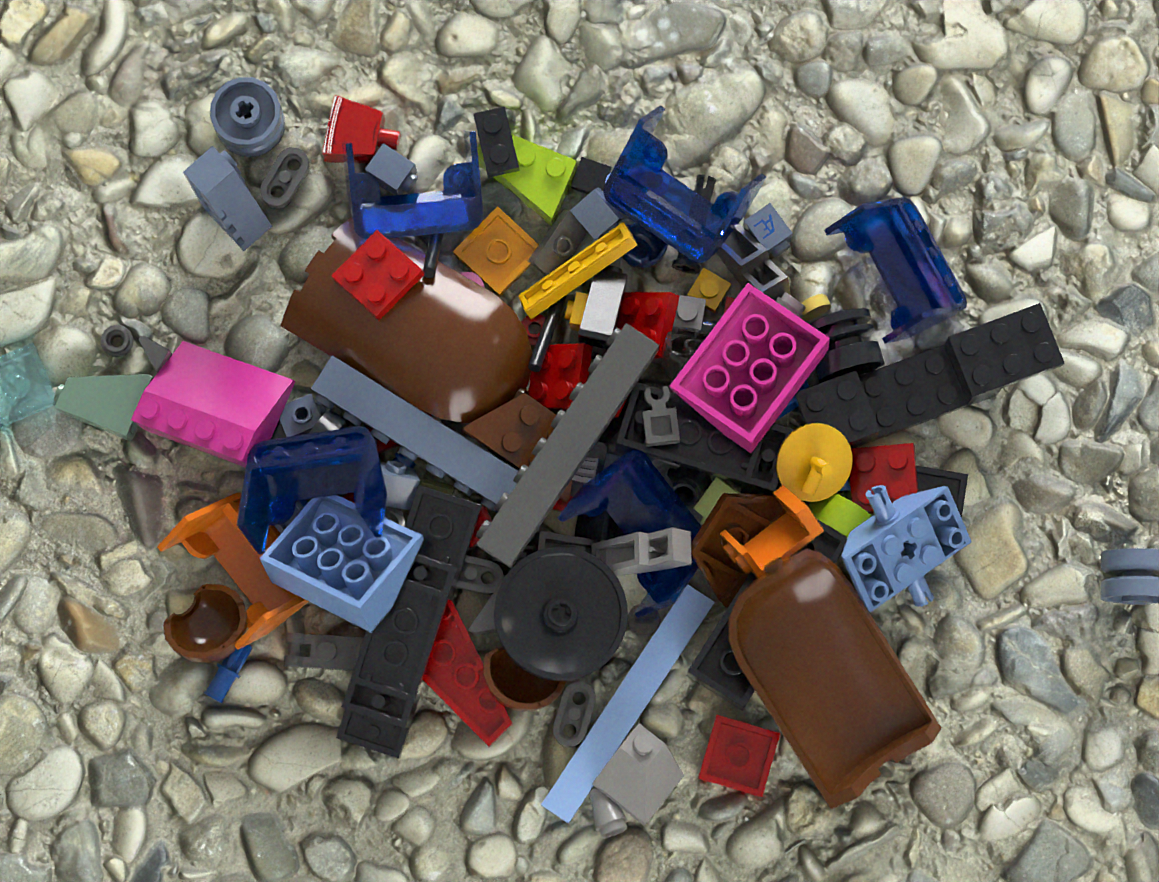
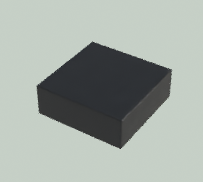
(590, 176)

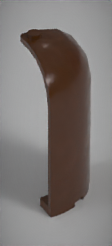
(438, 348)
(827, 675)

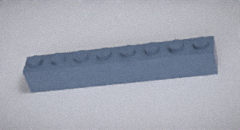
(414, 432)

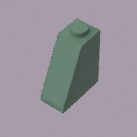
(103, 401)

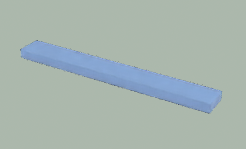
(627, 703)

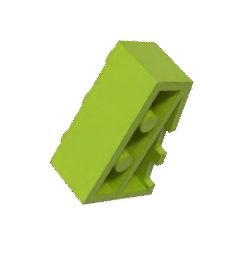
(542, 177)

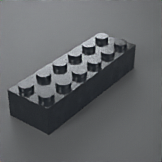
(716, 663)

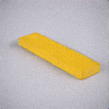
(577, 270)

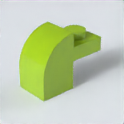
(839, 513)

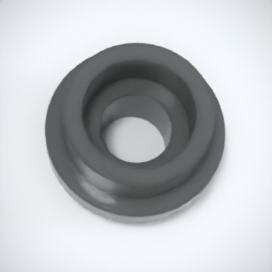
(113, 332)

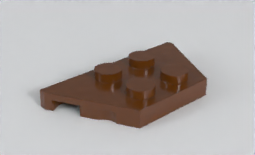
(515, 431)
(743, 519)

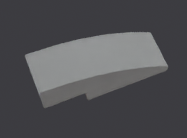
(645, 552)

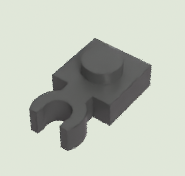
(660, 423)

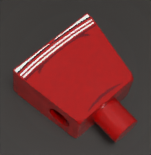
(361, 127)

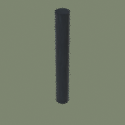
(432, 255)
(546, 335)

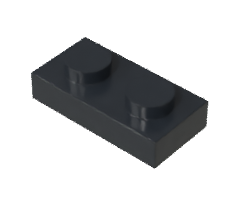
(496, 142)

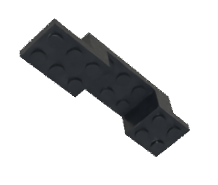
(935, 382)
(700, 445)
(396, 652)

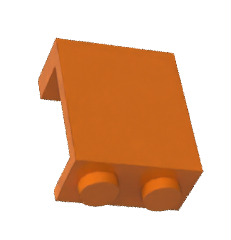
(777, 540)

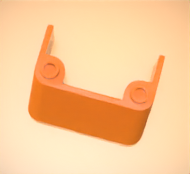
(216, 533)

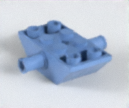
(903, 544)

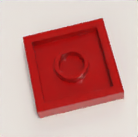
(739, 756)

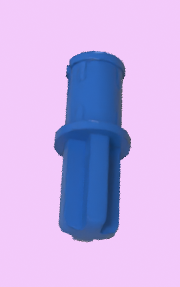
(227, 673)

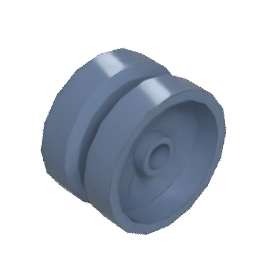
(247, 98)
(1136, 576)

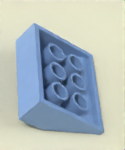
(339, 563)

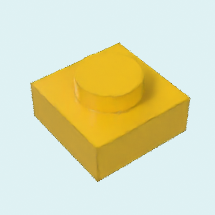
(710, 287)
(575, 310)

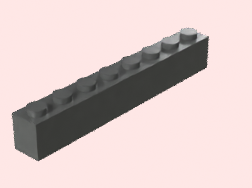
(567, 446)

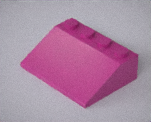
(750, 367)
(213, 403)

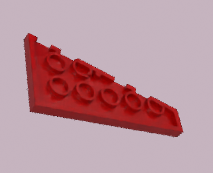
(458, 679)

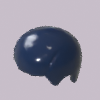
(648, 250)

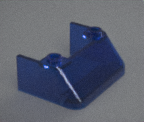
(668, 206)
(415, 214)
(906, 261)
(309, 468)
(639, 502)

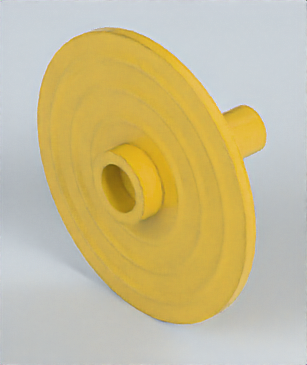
(814, 462)

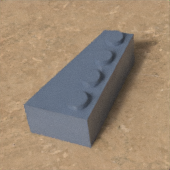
(226, 197)

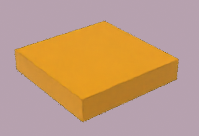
(497, 251)

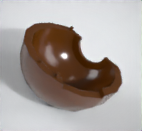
(209, 626)
(515, 686)

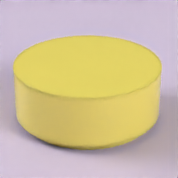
(815, 307)

